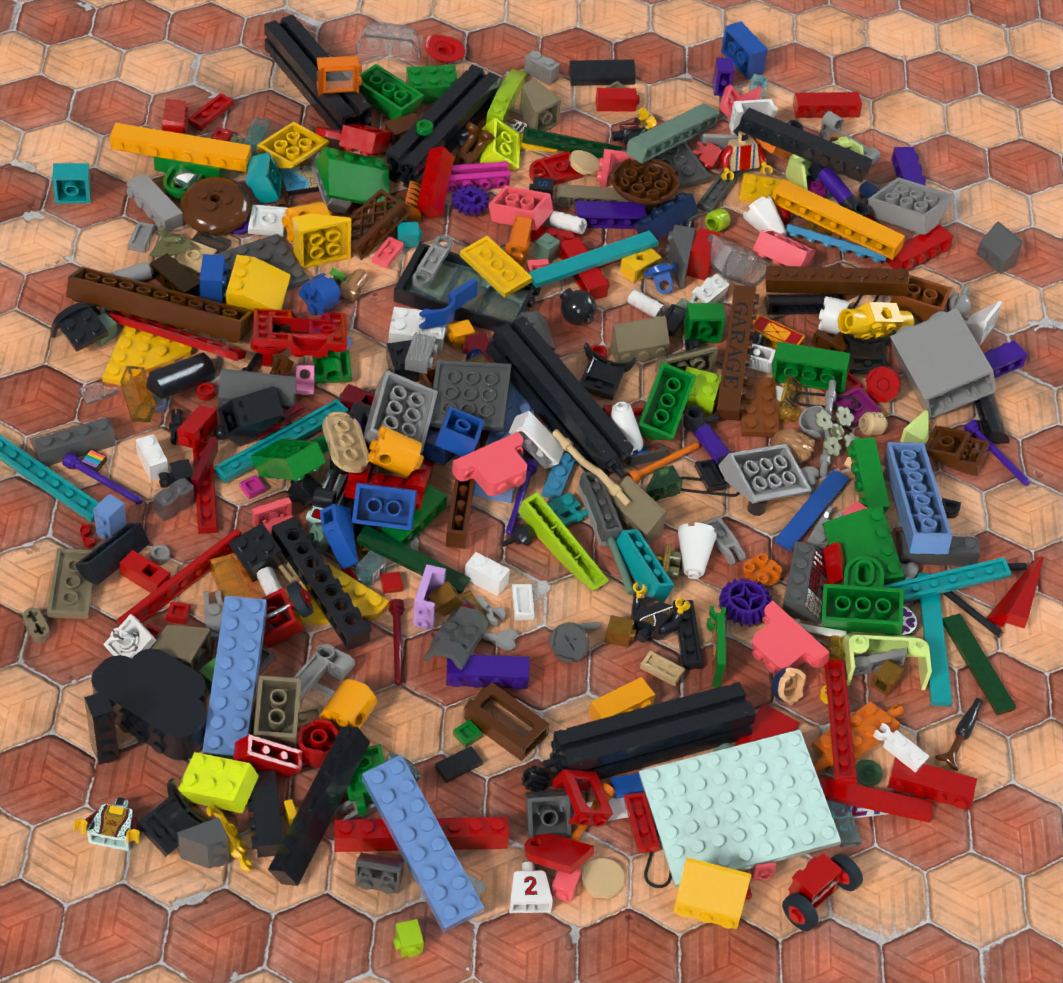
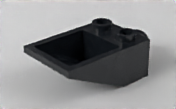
(248, 416)

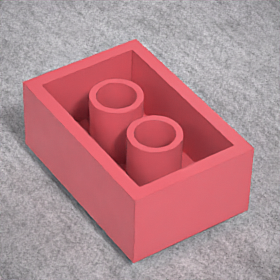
(523, 203)
(783, 249)

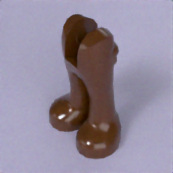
(474, 133)

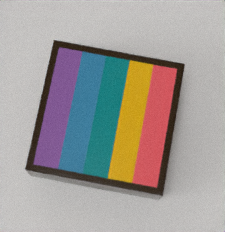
(94, 460)

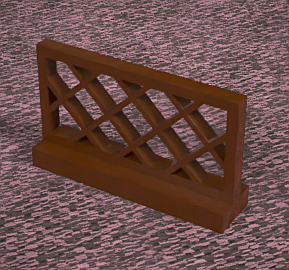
(379, 229)

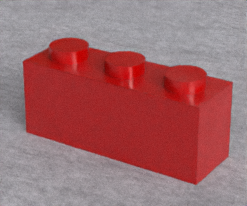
(268, 755)

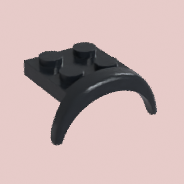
(80, 325)
(867, 354)
(603, 376)
(168, 819)

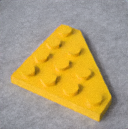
(142, 350)
(367, 601)

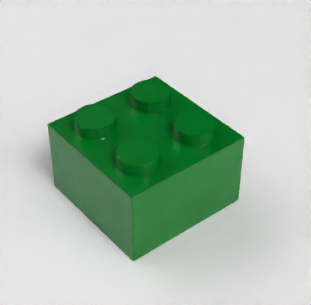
(704, 322)

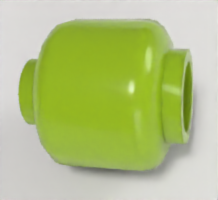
(717, 220)

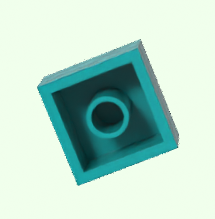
(264, 178)
(71, 182)

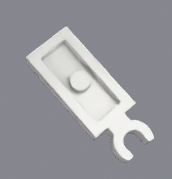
(901, 747)

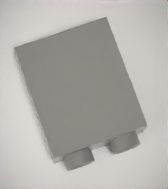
(943, 363)

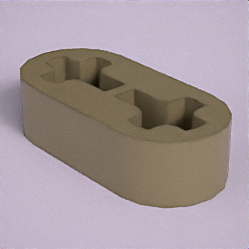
(33, 626)

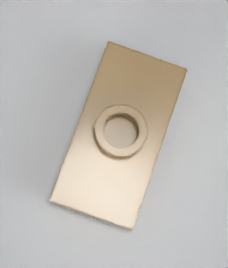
(662, 668)

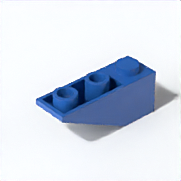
(339, 532)

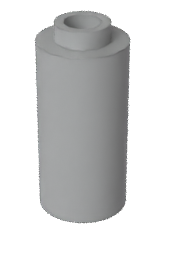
(137, 272)

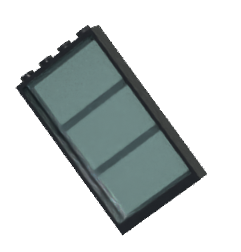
(484, 311)

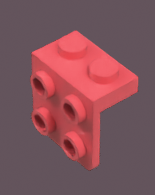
(731, 95)
(608, 163)
(272, 513)

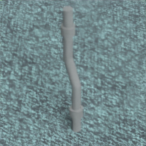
(830, 397)

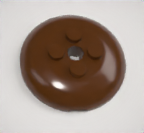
(645, 182)
(215, 205)

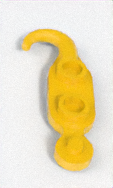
(237, 847)

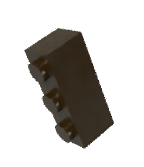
(175, 276)

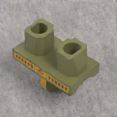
(670, 557)

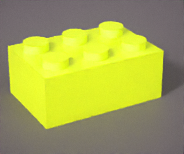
(218, 782)

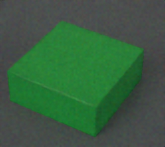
(467, 733)

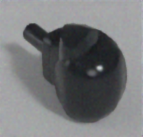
(521, 534)

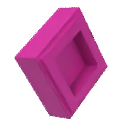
(252, 487)

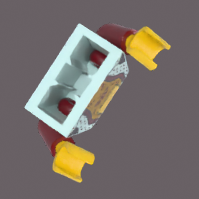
(111, 826)

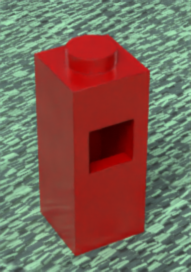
(617, 99)
(197, 426)
(143, 571)

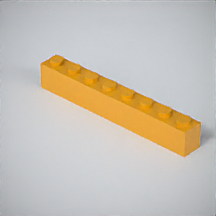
(180, 147)
(838, 219)

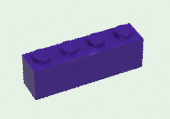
(907, 165)
(610, 214)
(1006, 358)
(487, 669)

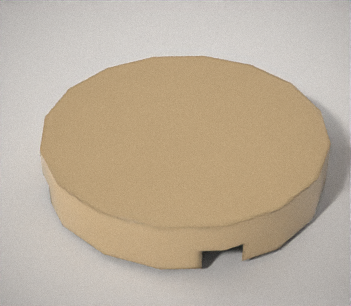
(584, 162)
(602, 878)

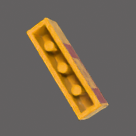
(776, 332)

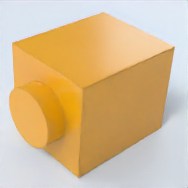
(457, 333)

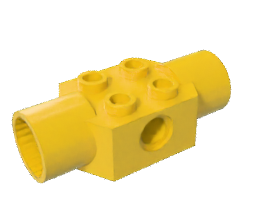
(873, 320)

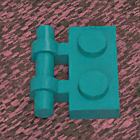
(565, 506)

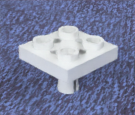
(129, 637)

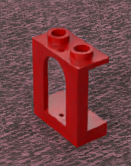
(577, 781)

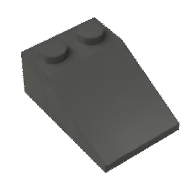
(679, 250)

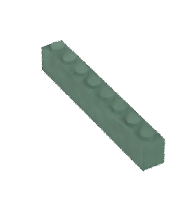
(672, 133)

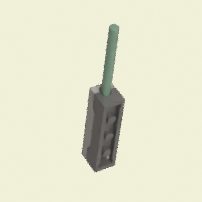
(603, 520)

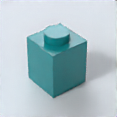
(409, 233)

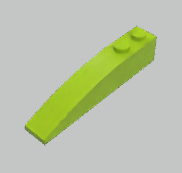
(506, 96)
(561, 541)

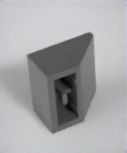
(379, 873)

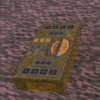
(791, 387)

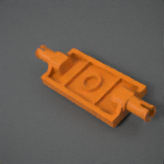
(863, 724)

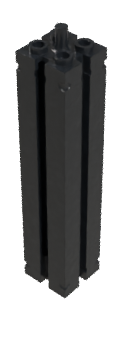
(297, 57)
(462, 103)
(559, 396)
(654, 733)

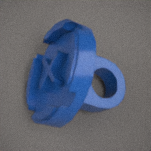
(662, 273)

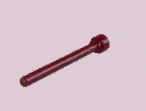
(396, 608)

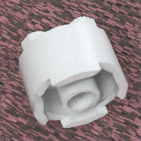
(830, 314)

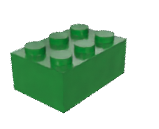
(431, 80)

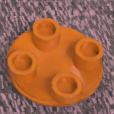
(763, 570)

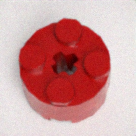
(315, 741)

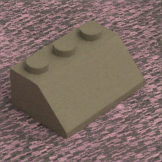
(640, 339)
(698, 358)
(641, 513)

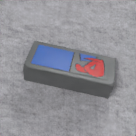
(647, 454)

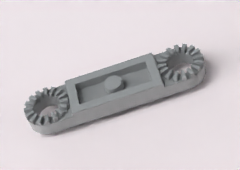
(432, 261)

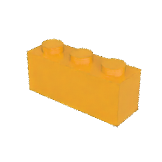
(624, 699)

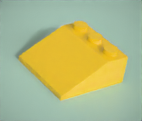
(292, 145)
(321, 239)
(256, 285)
(711, 893)

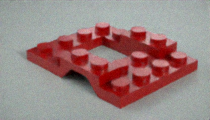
(324, 333)
(416, 480)

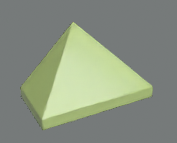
(917, 430)

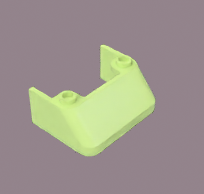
(798, 167)
(879, 643)

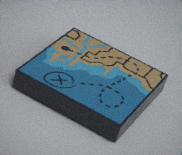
(299, 180)

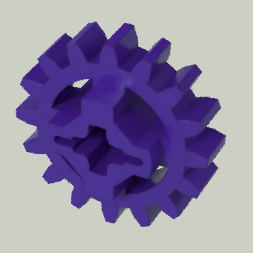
(470, 200)

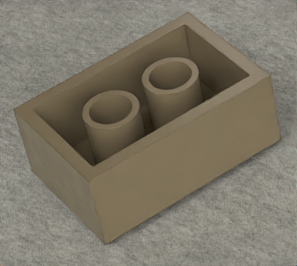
(277, 709)

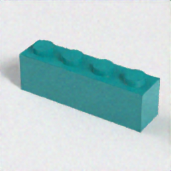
(644, 565)

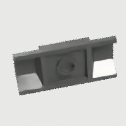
(458, 636)

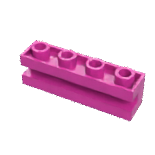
(484, 175)

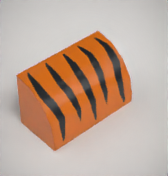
(411, 201)

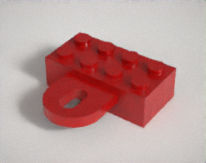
(359, 137)

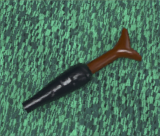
(962, 732)

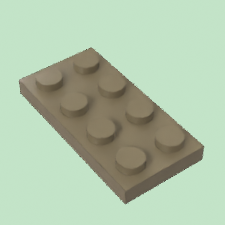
(69, 591)

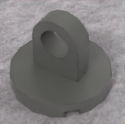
(569, 642)

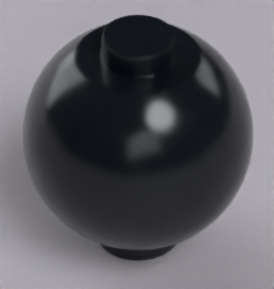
(578, 307)

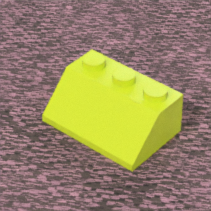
(501, 148)

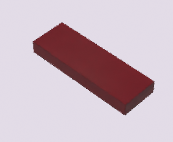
(204, 463)

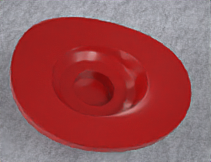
(444, 48)

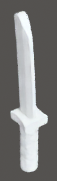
(821, 630)

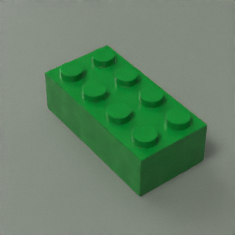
(811, 366)

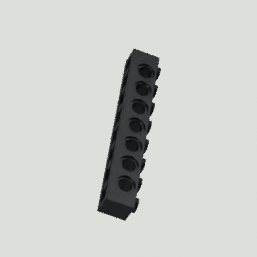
(321, 584)

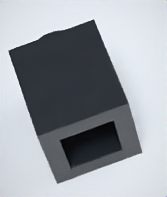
(543, 185)

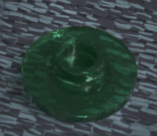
(868, 772)

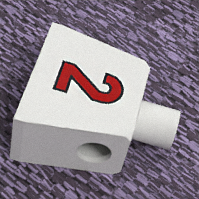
(530, 891)

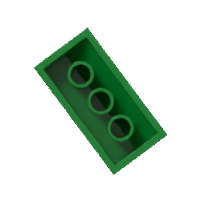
(389, 93)
(665, 403)

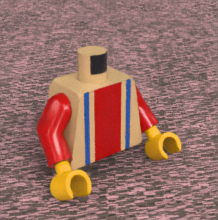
(742, 155)

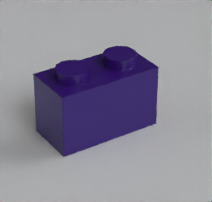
(722, 75)

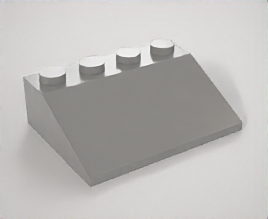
(910, 205)
(401, 407)
(764, 473)

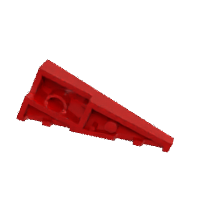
(1017, 602)

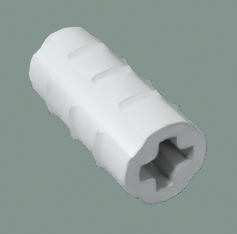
(568, 222)
(646, 304)
(268, 580)

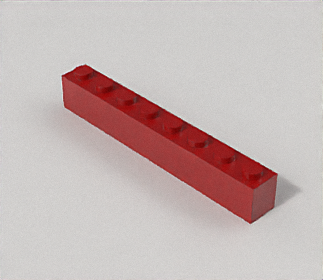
(461, 833)

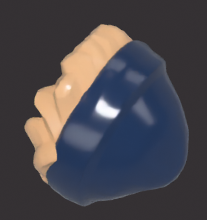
(788, 684)

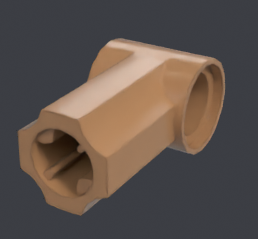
(352, 288)

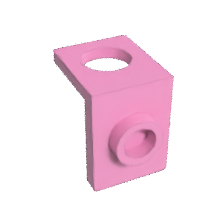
(305, 386)

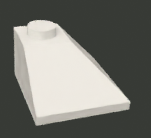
(983, 322)

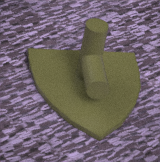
(170, 243)

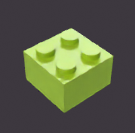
(704, 390)

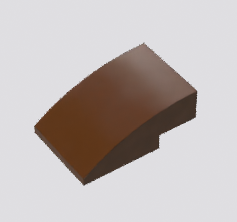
(957, 449)

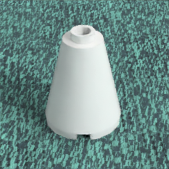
(764, 216)
(624, 419)
(696, 546)

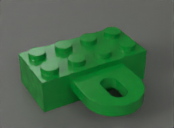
(172, 167)
(290, 458)
(863, 605)

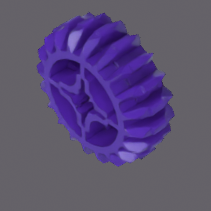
(744, 601)

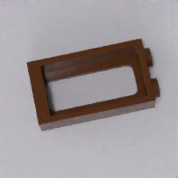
(498, 732)

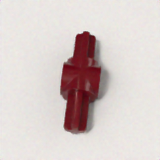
(289, 415)

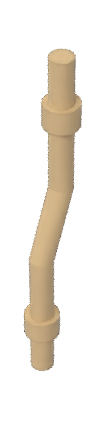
(615, 490)

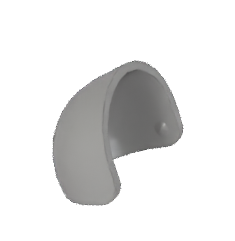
(807, 422)

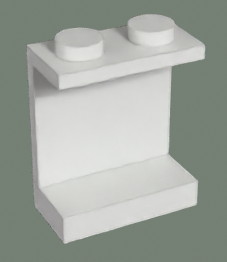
(739, 108)

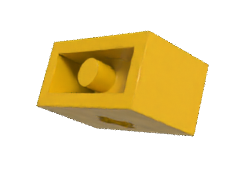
(634, 265)

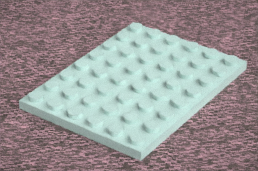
(740, 805)

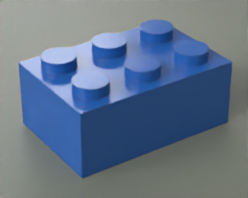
(745, 49)
(384, 506)

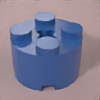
(320, 294)

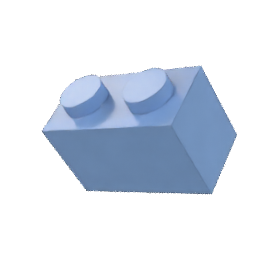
(109, 516)

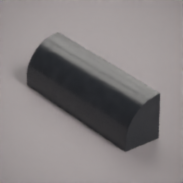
(601, 72)
(795, 303)
(181, 375)
(991, 419)
(107, 556)

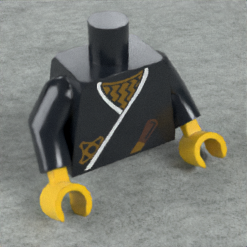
(634, 128)
(655, 617)

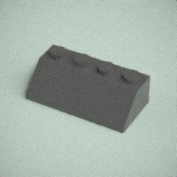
(240, 383)

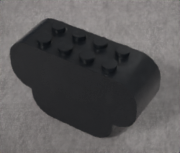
(156, 700)

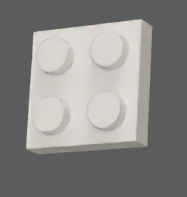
(266, 220)

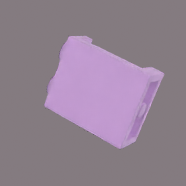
(423, 609)

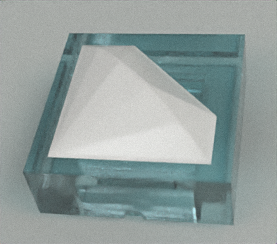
(185, 178)

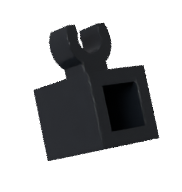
(178, 470)
(303, 490)

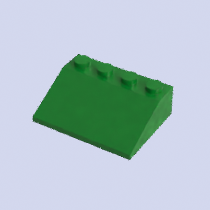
(352, 175)
(866, 534)

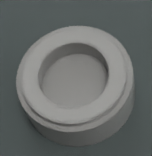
(160, 554)

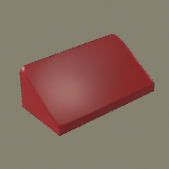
(834, 563)

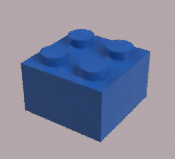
(213, 277)
(459, 432)

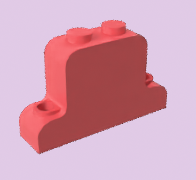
(494, 466)
(785, 642)

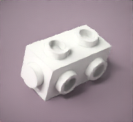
(711, 290)

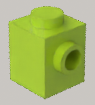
(408, 938)

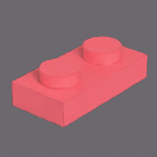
(388, 252)

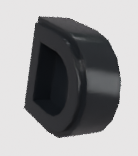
(951, 507)

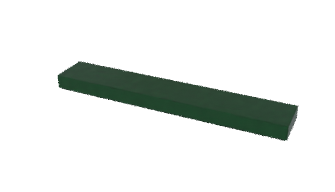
(565, 142)
(407, 556)
(978, 664)

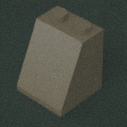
(539, 106)
(186, 644)

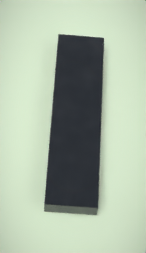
(689, 639)

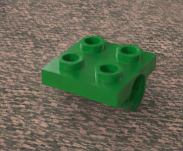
(333, 368)

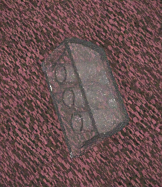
(389, 41)
(736, 262)

